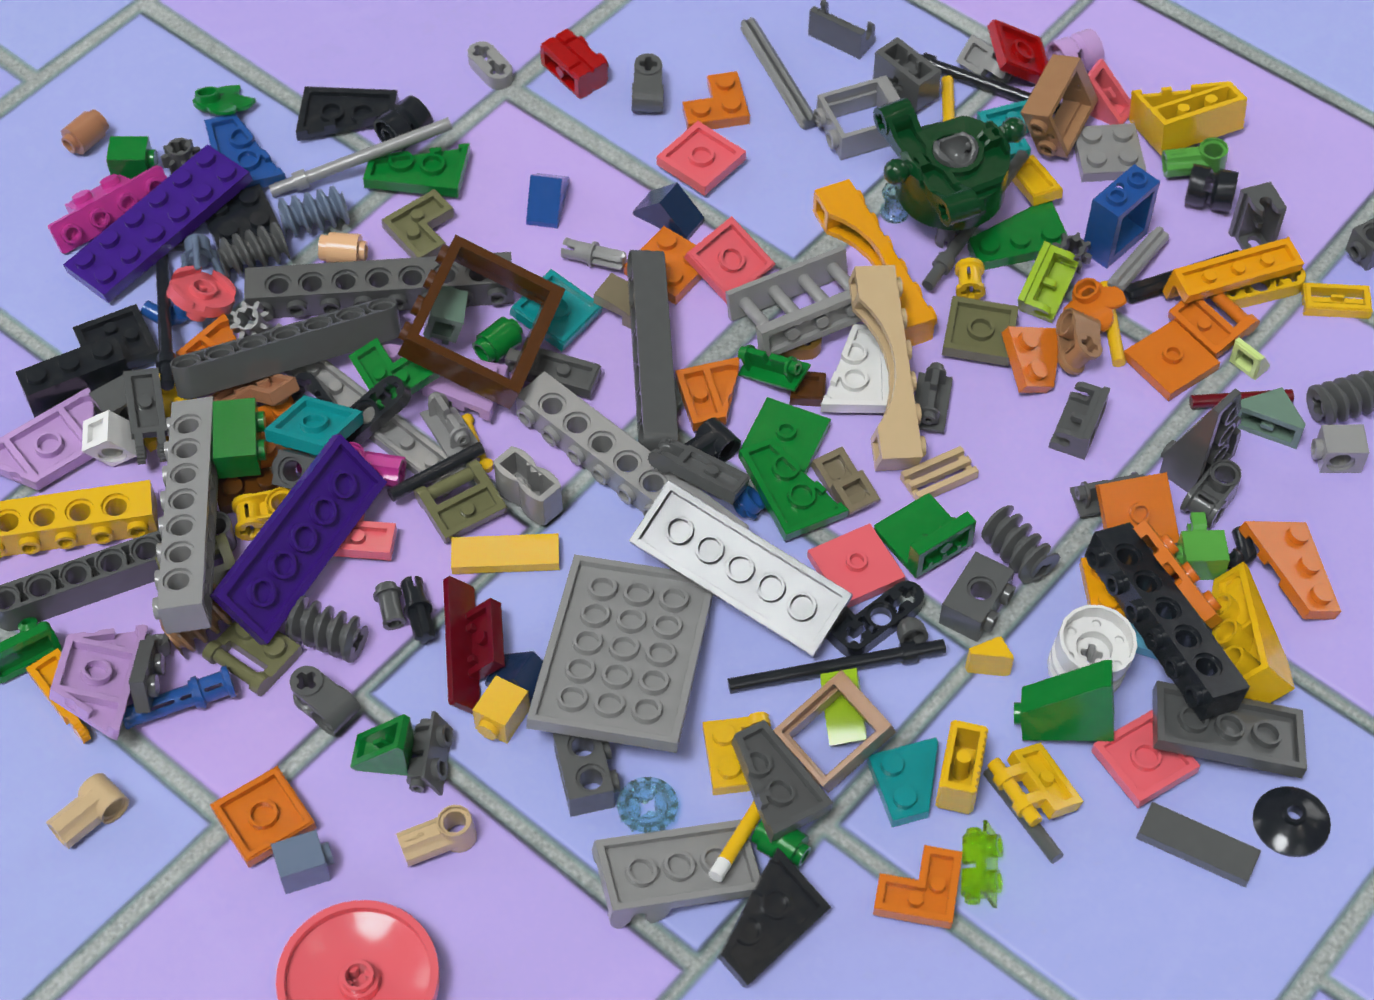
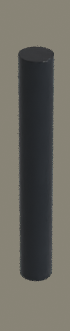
(436, 471)

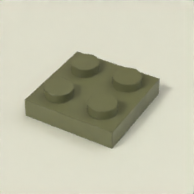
(976, 330)

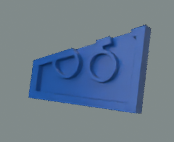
(237, 143)

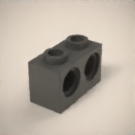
(581, 770)

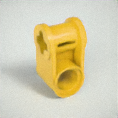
(260, 508)

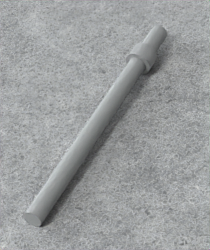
(302, 179)

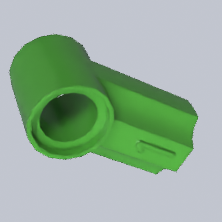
(1179, 161)

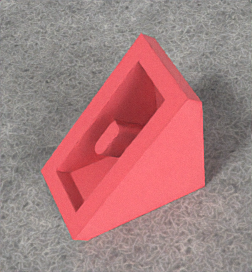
(1112, 102)

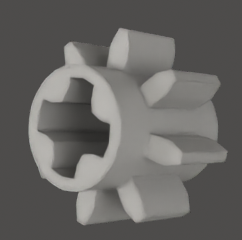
(247, 313)

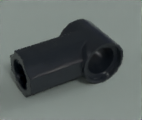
(716, 440)

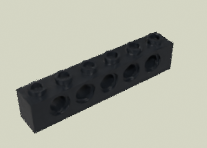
(1166, 622)

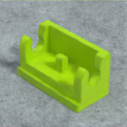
(1047, 282)

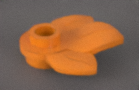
(1097, 301)

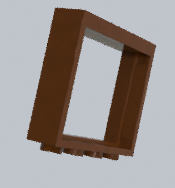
(457, 367)

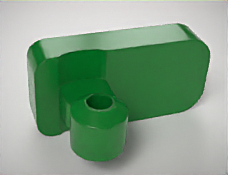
(26, 647)

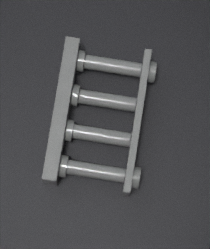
(802, 324)

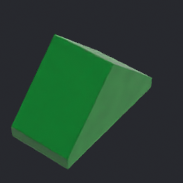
(385, 748)

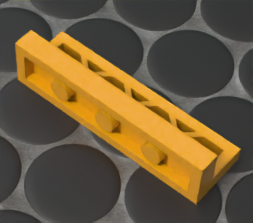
(1233, 271)

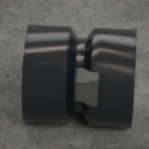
(405, 117)
(1222, 191)

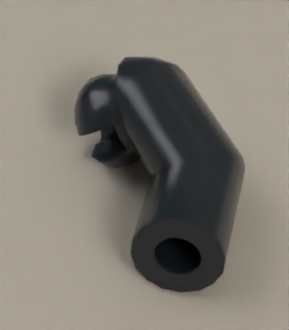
(1244, 551)

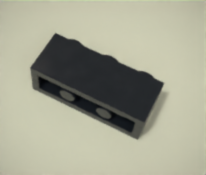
(71, 372)

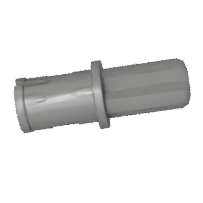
(593, 254)

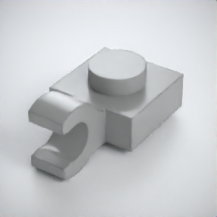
(980, 58)

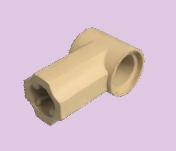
(96, 802)
(434, 836)

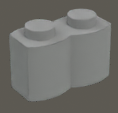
(528, 485)

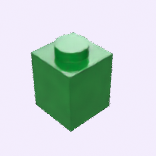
(130, 155)

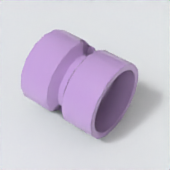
(1082, 44)

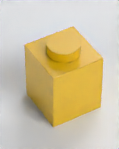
(501, 710)

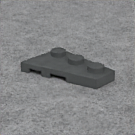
(778, 782)

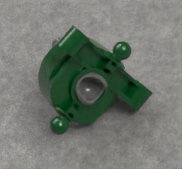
(947, 171)

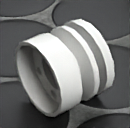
(1093, 635)

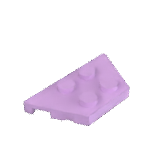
(47, 444)
(96, 675)

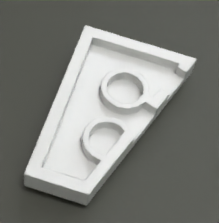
(860, 377)

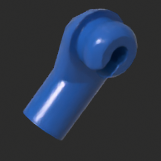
(149, 311)

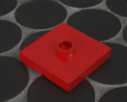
(1017, 51)

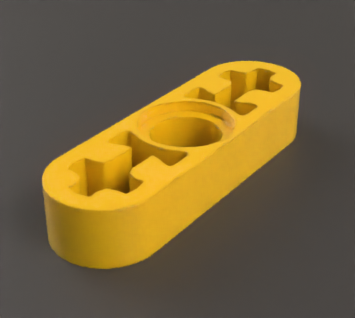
(1249, 296)

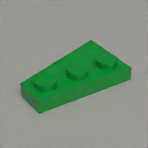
(1017, 237)

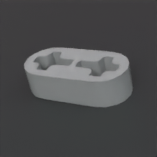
(495, 62)

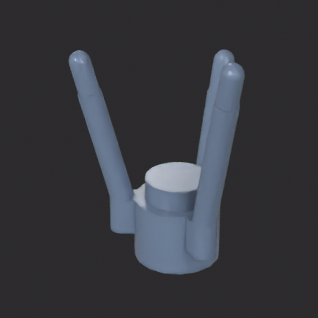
(199, 253)

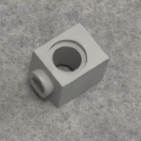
(1340, 448)

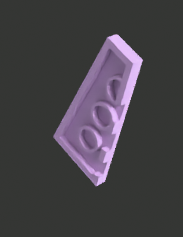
(459, 396)

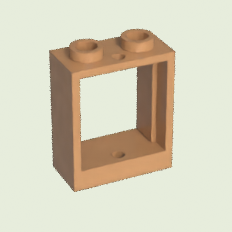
(1065, 79)
(816, 704)

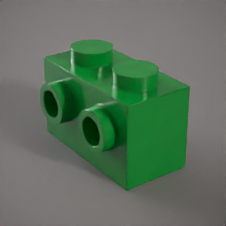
(238, 438)

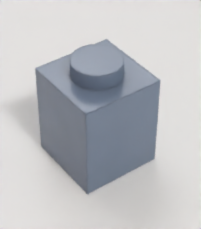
(302, 861)

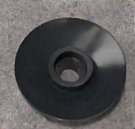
(1290, 835)

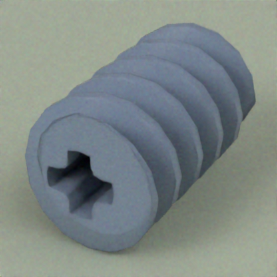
(313, 211)

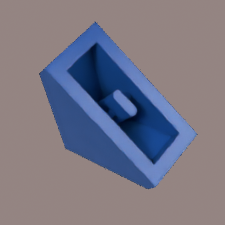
(546, 199)

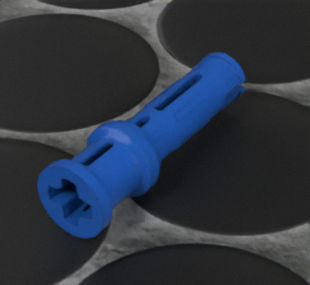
(199, 697)

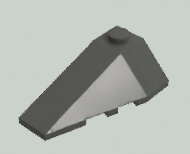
(1204, 443)

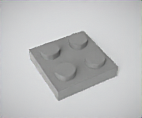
(1107, 151)

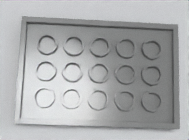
(621, 655)

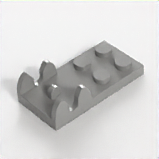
(670, 871)

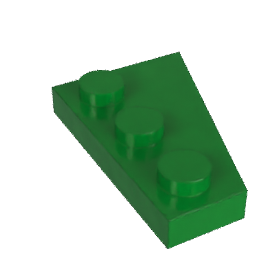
(419, 172)
(787, 492)

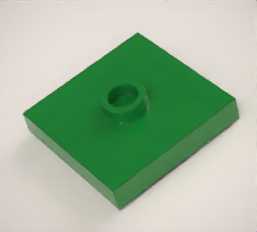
(791, 428)

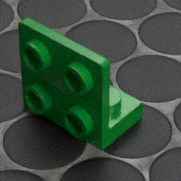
(925, 534)

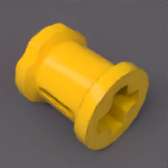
(970, 279)

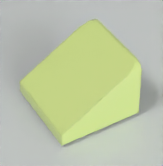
(1248, 359)

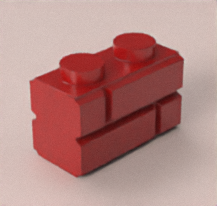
(574, 63)

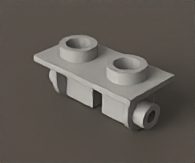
(447, 425)

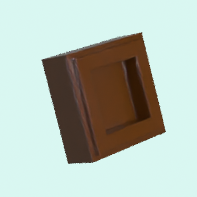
(810, 390)

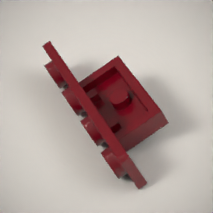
(472, 642)

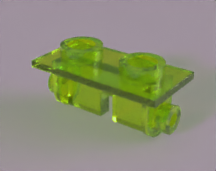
(985, 879)

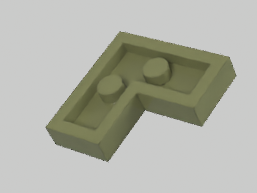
(414, 224)

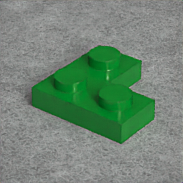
(375, 364)

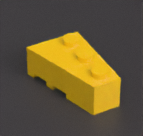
(1187, 116)

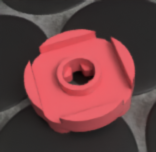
(201, 293)

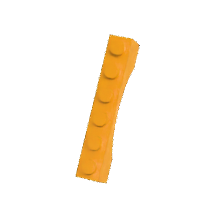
(845, 217)

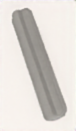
(1139, 259)

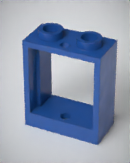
(1121, 215)

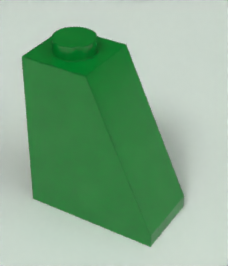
(1069, 706)

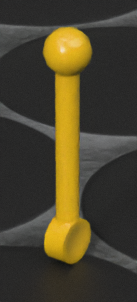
(486, 463)

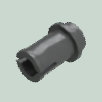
(388, 597)

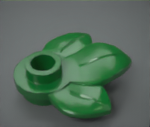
(221, 100)

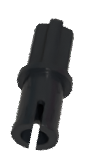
(418, 609)

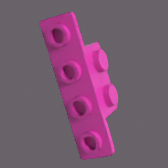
(98, 208)

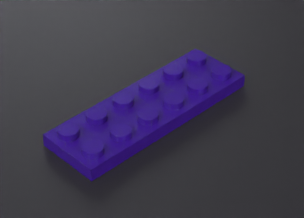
(157, 223)
(298, 539)

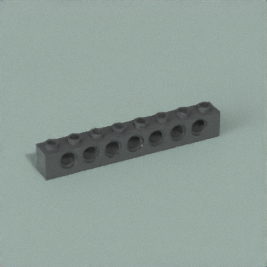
(338, 285)

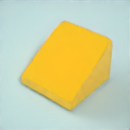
(990, 658)

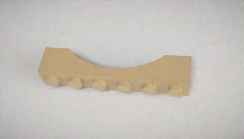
(876, 301)

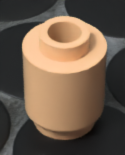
(342, 247)

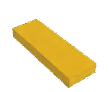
(505, 553)

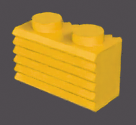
(961, 767)

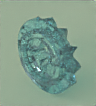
(642, 791)

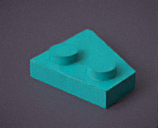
(905, 780)

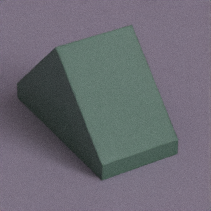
(1272, 417)

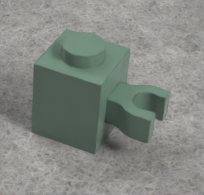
(446, 315)

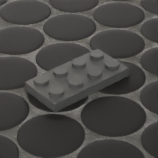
(1252, 737)

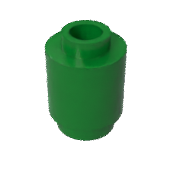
(497, 339)
(792, 845)

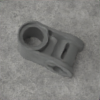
(647, 85)
(1210, 494)
(322, 699)

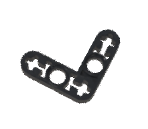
(379, 391)
(852, 624)

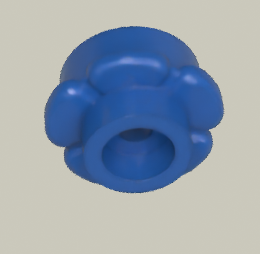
(749, 503)

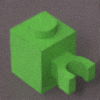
(1203, 548)

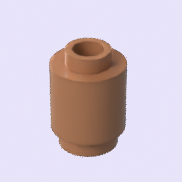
(84, 131)

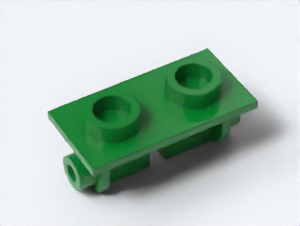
(771, 370)

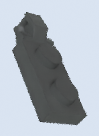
(573, 373)
(147, 670)

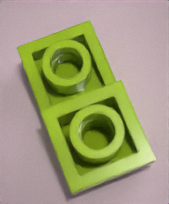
(842, 720)

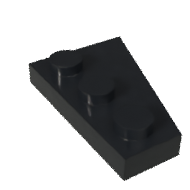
(341, 109)
(772, 919)

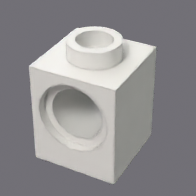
(108, 438)

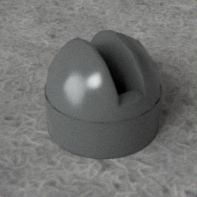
(911, 630)

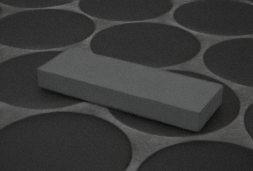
(1198, 844)

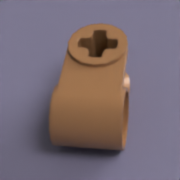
(1077, 340)

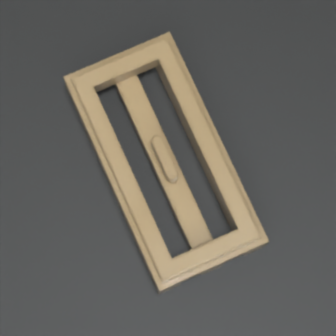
(936, 470)

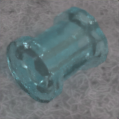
(891, 210)

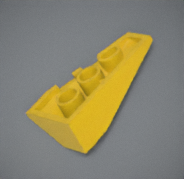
(1250, 636)

